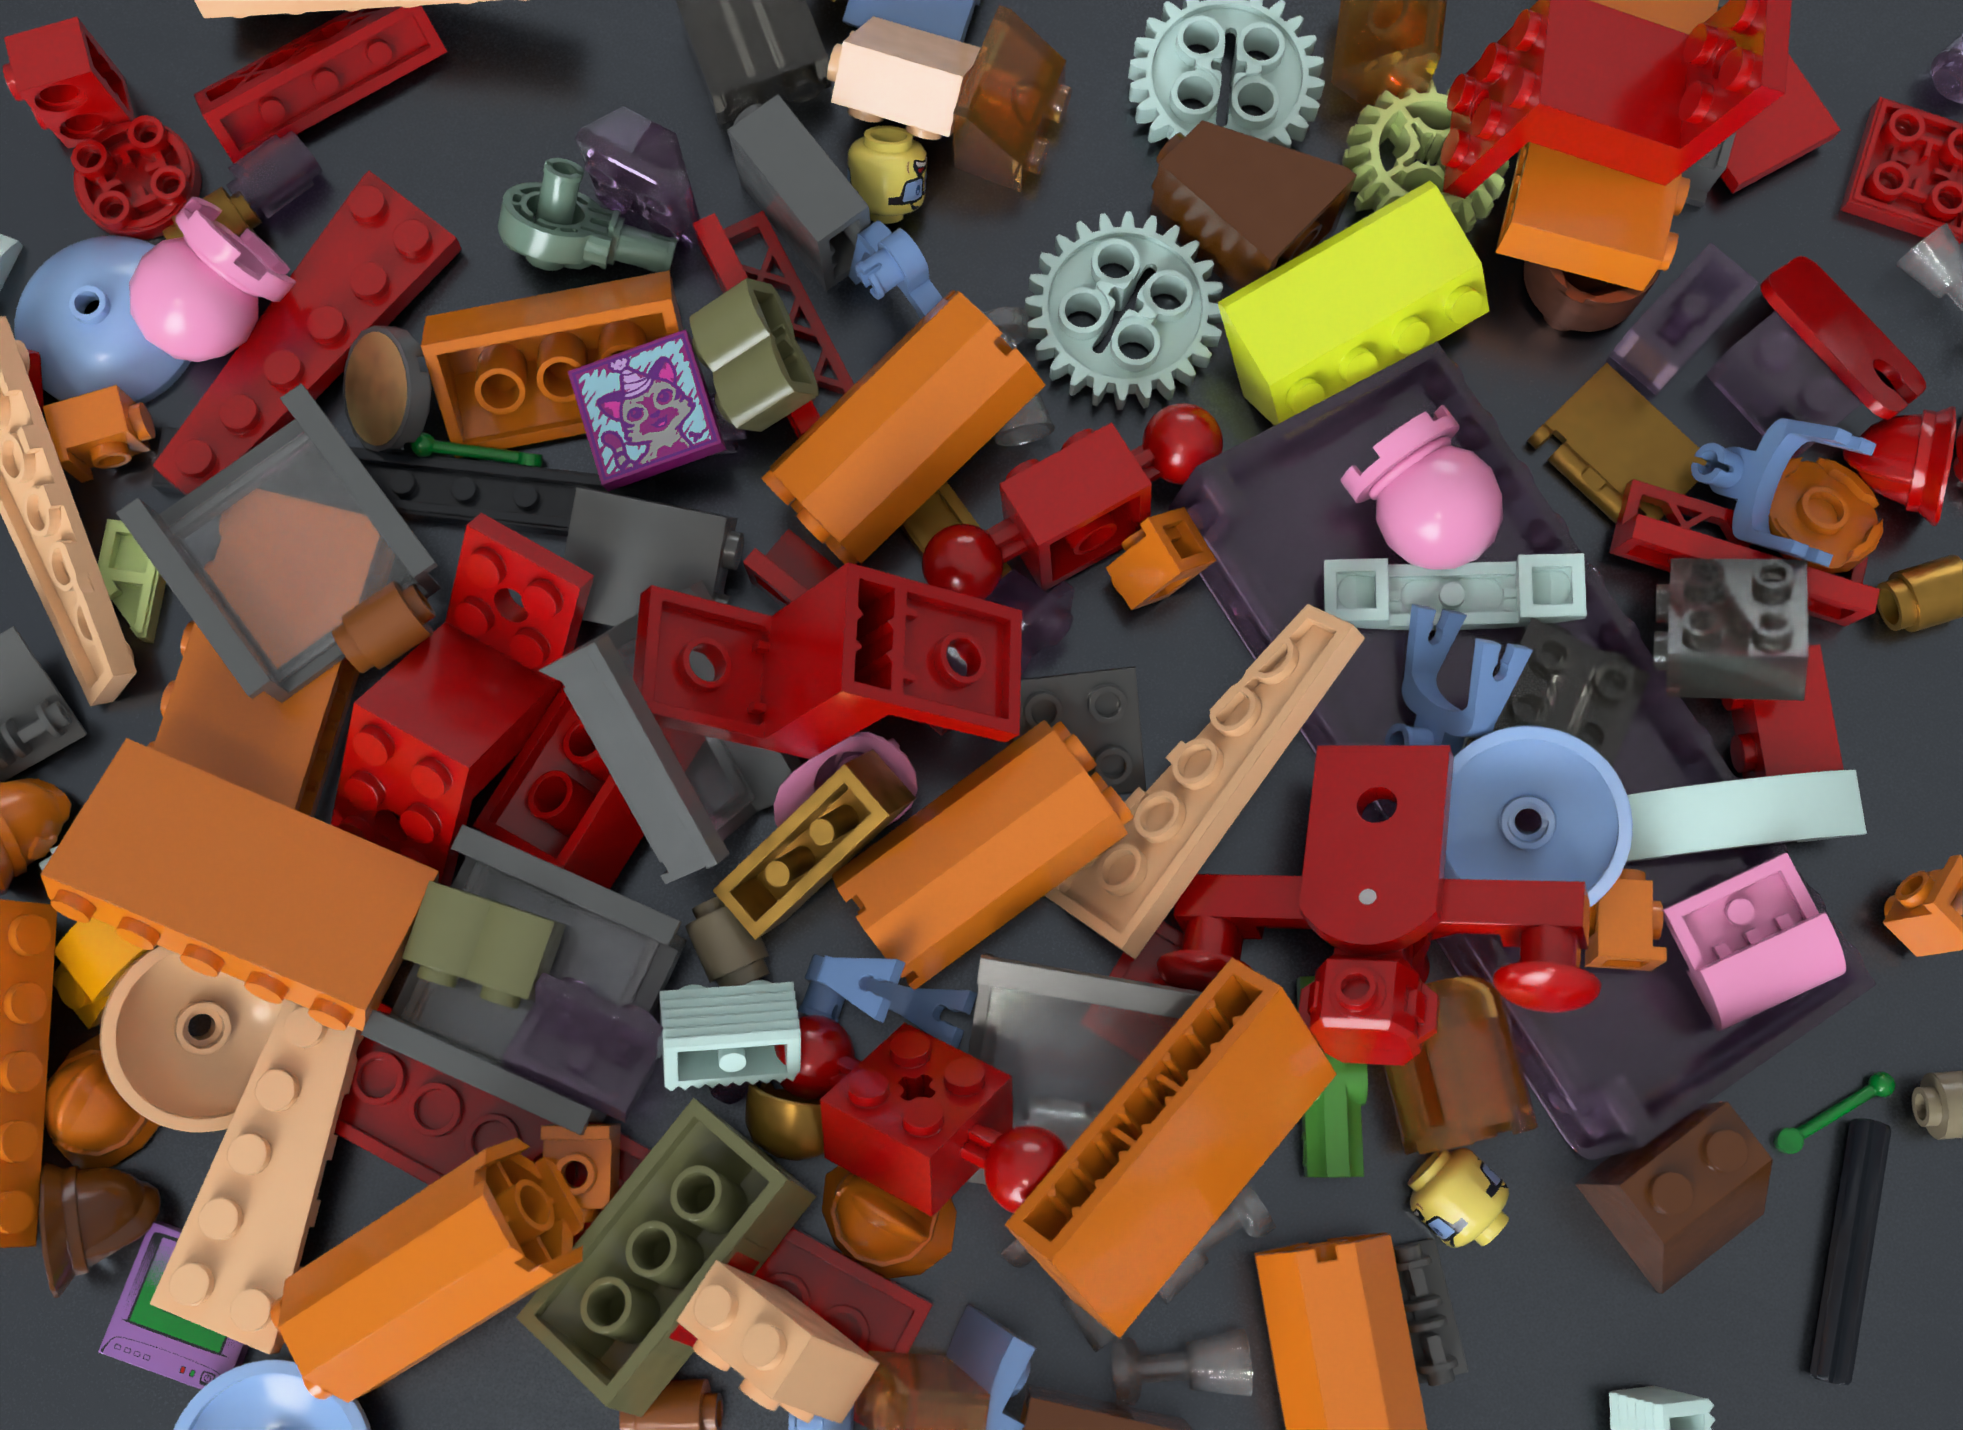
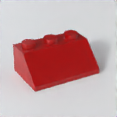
(563, 801)

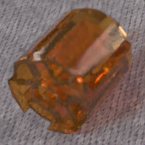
(1467, 1075)

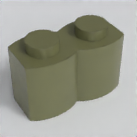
(752, 356)
(483, 943)

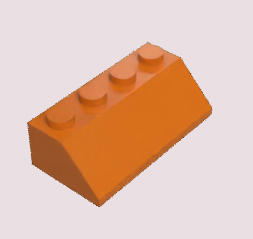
(508, 362)

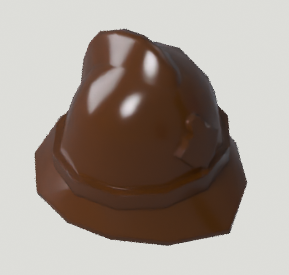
(90, 1217)

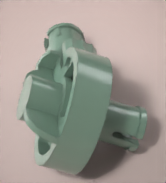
(573, 228)

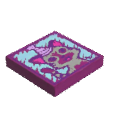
(646, 410)

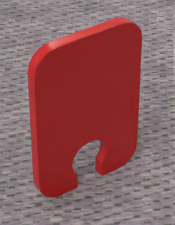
(1843, 336)

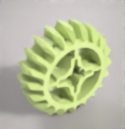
(1418, 131)

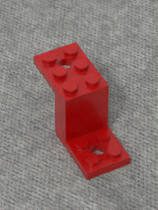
(1615, 88)
(830, 662)
(461, 698)

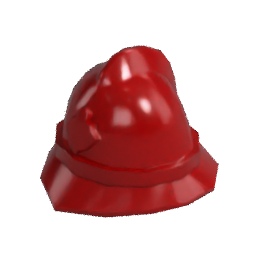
(1910, 460)

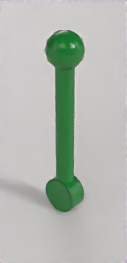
(426, 445)
(1792, 1140)

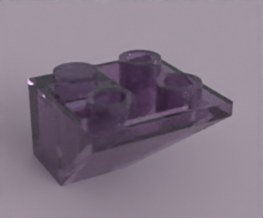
(640, 170)

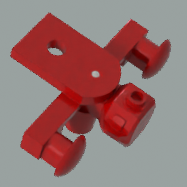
(1380, 903)

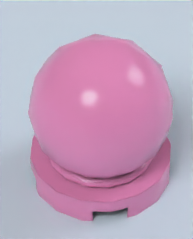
(203, 289)
(1432, 498)

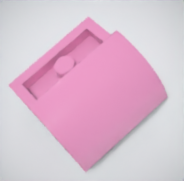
(1754, 941)

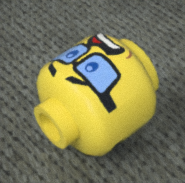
(888, 172)
(1459, 1198)

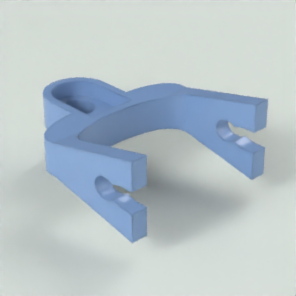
(891, 261)
(1754, 475)
(1436, 718)
(875, 989)

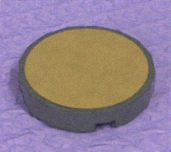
(385, 390)

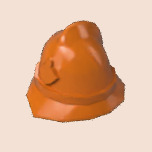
(29, 824)
(89, 1115)
(884, 1229)

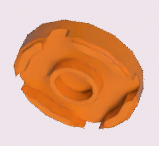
(1828, 511)

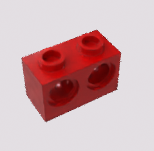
(66, 80)

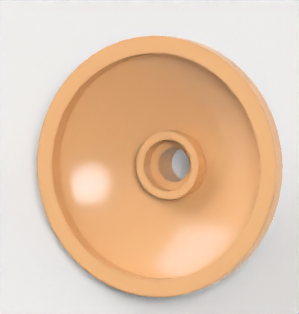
(157, 1063)

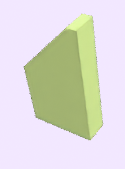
(131, 580)

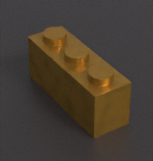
(814, 843)

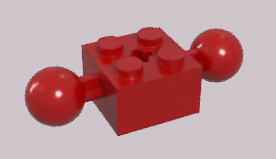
(1073, 503)
(919, 1116)

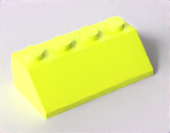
(1354, 305)

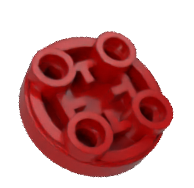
(135, 177)

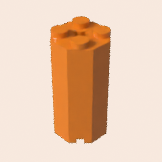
(903, 429)
(983, 851)
(429, 1271)
(1340, 1335)

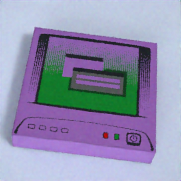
(160, 1339)

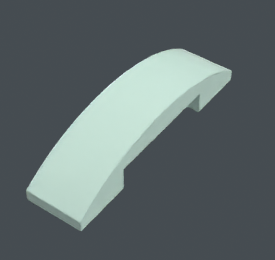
(1489, 593)
(1745, 814)

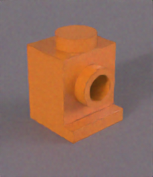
(98, 430)
(1159, 558)
(1929, 910)
(1626, 925)
(597, 1151)

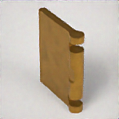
(1617, 437)

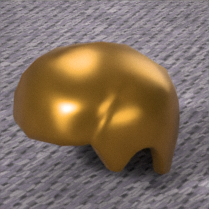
(784, 1123)

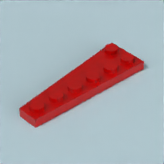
(353, 277)

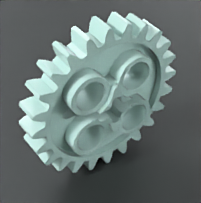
(1171, 72)
(1077, 284)

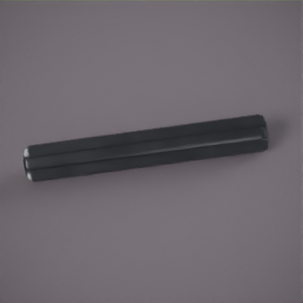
(1850, 1251)

